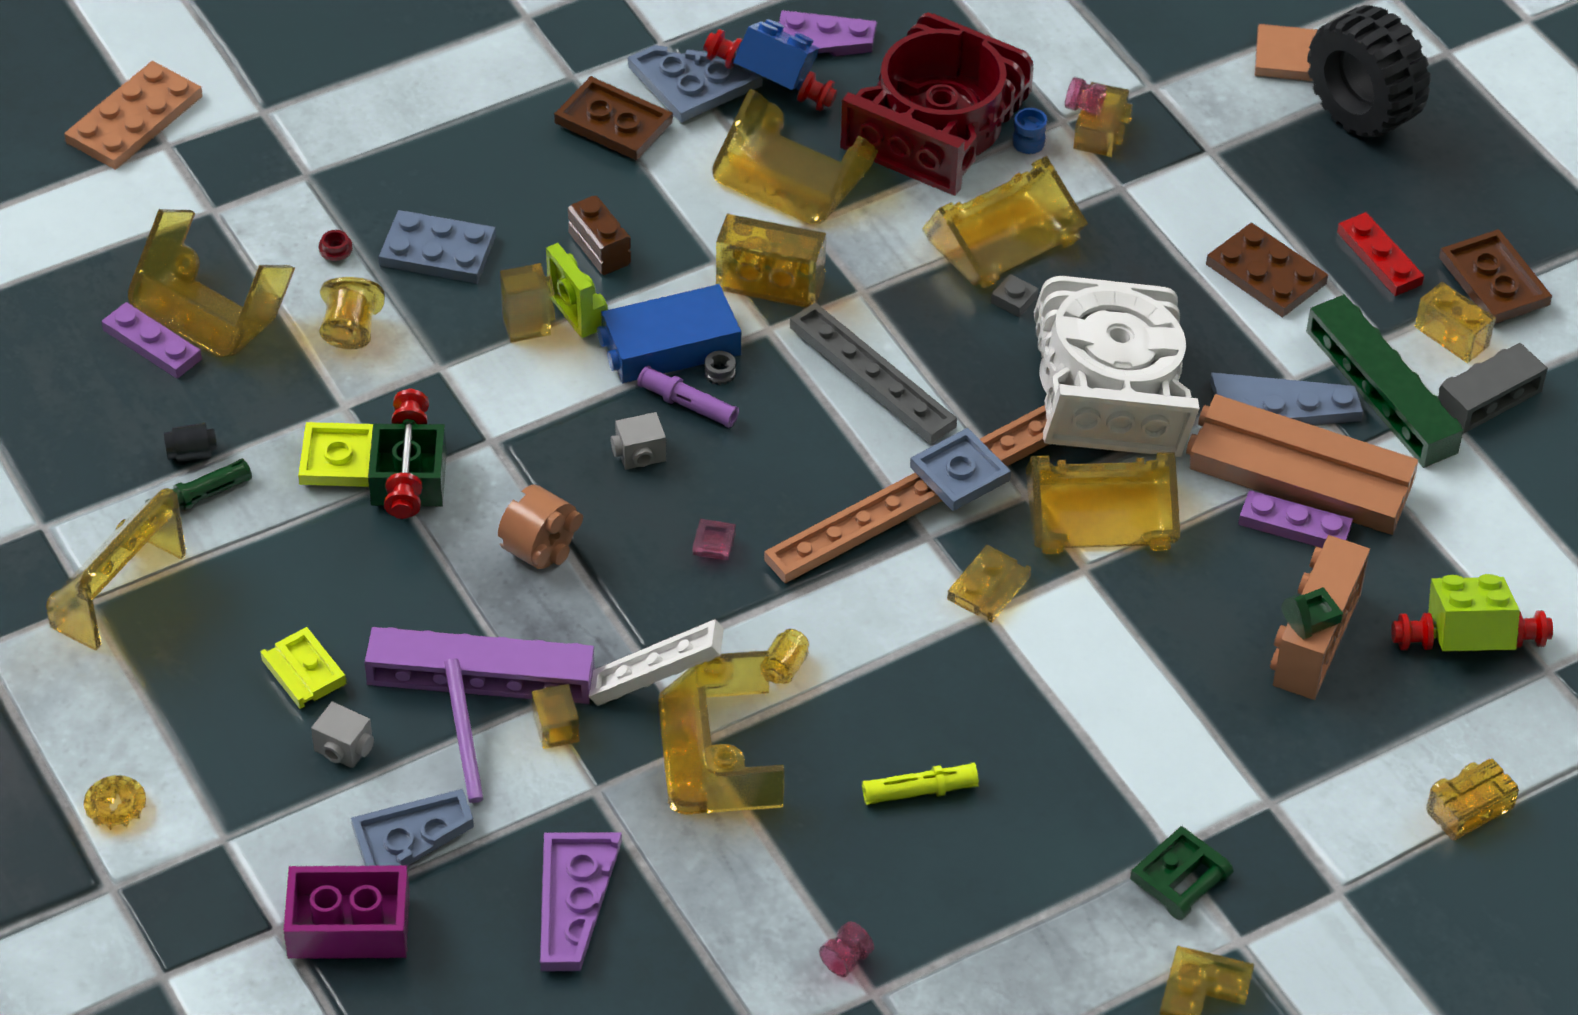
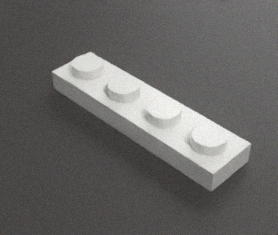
(656, 662)

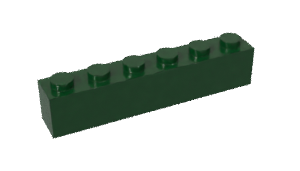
(1384, 380)

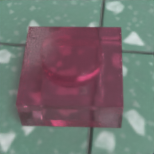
(714, 539)

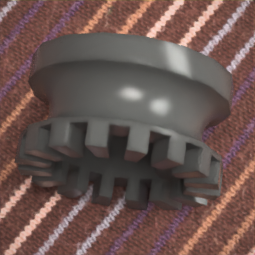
(716, 375)

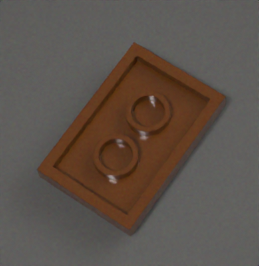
(613, 118)
(1267, 269)
(1495, 276)

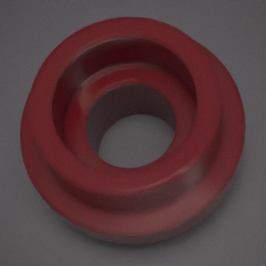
(335, 245)

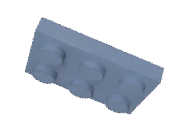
(437, 246)

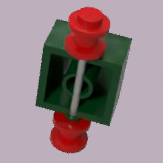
(407, 458)

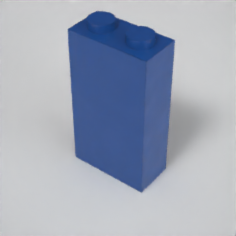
(669, 332)

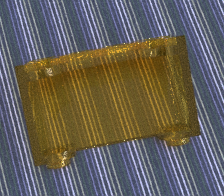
(1007, 224)
(1103, 504)

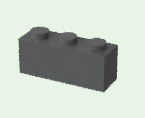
(1493, 386)

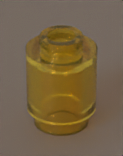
(787, 655)

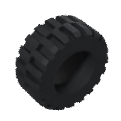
(1369, 71)

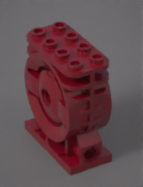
(938, 101)

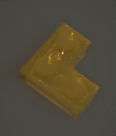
(1200, 975)

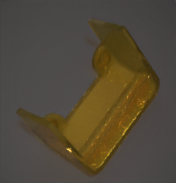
(169, 294)
(707, 775)

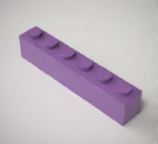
(487, 663)

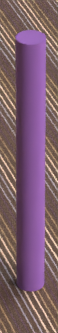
(463, 730)

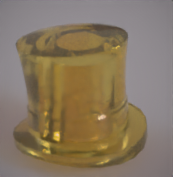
(350, 311)

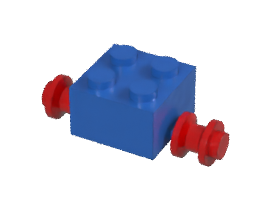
(776, 57)

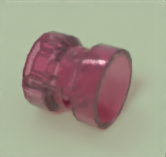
(1085, 97)
(846, 949)

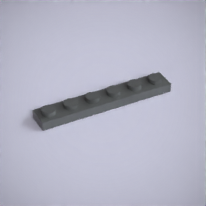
(873, 373)

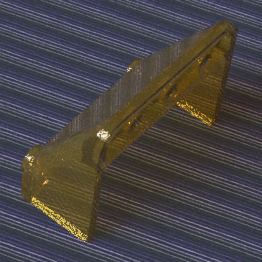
(782, 171)
(72, 606)

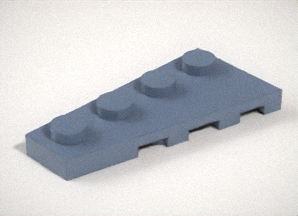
(1299, 400)

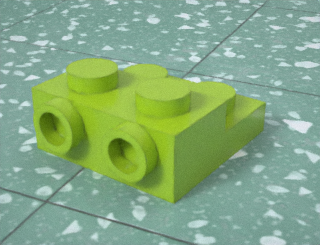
(574, 292)

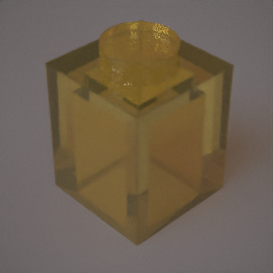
(555, 716)

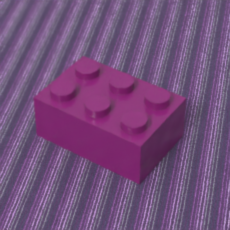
(347, 912)

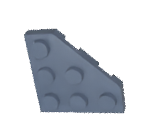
(689, 81)

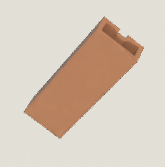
(1302, 463)

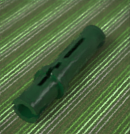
(211, 484)

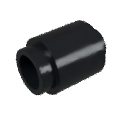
(190, 442)

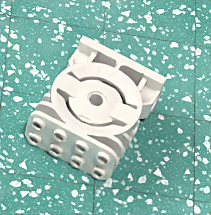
(1113, 366)

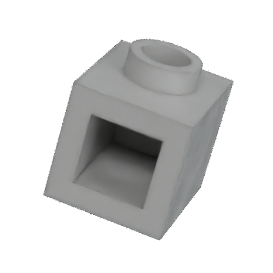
(639, 441)
(342, 735)

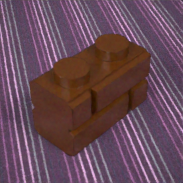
(599, 235)

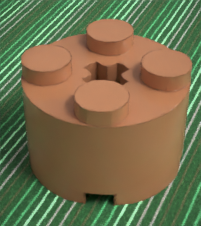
(539, 527)

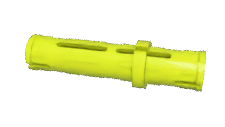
(927, 782)

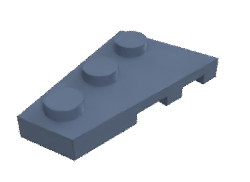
(411, 829)

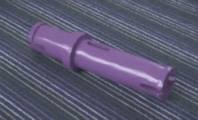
(676, 391)

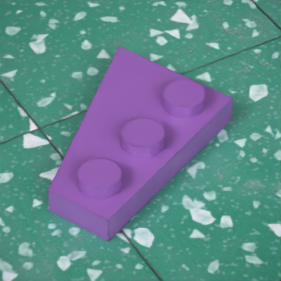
(832, 33)

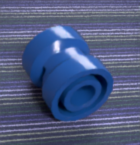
(1029, 130)

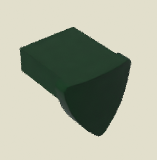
(1311, 612)

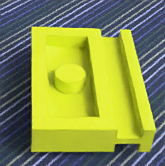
(303, 667)

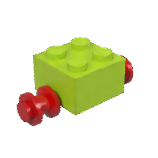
(1472, 617)

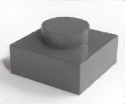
(1014, 295)

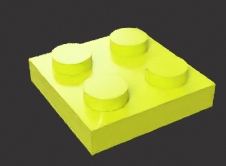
(335, 454)

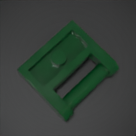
(1173, 863)

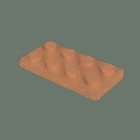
(133, 115)

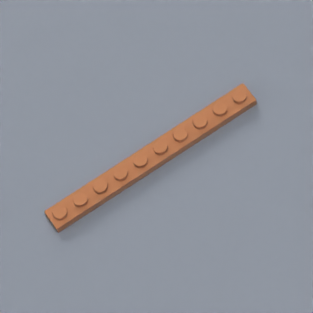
(891, 505)

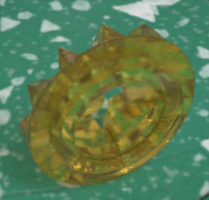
(105, 791)

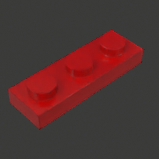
(1380, 254)

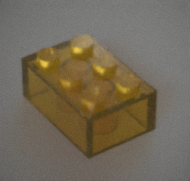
(770, 260)

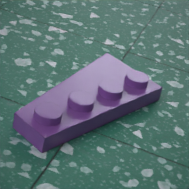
(572, 893)

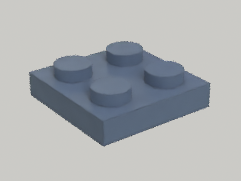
(960, 469)

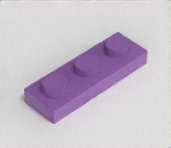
(151, 340)
(1292, 520)

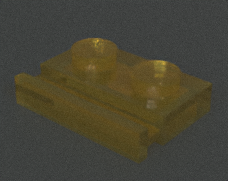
(989, 583)

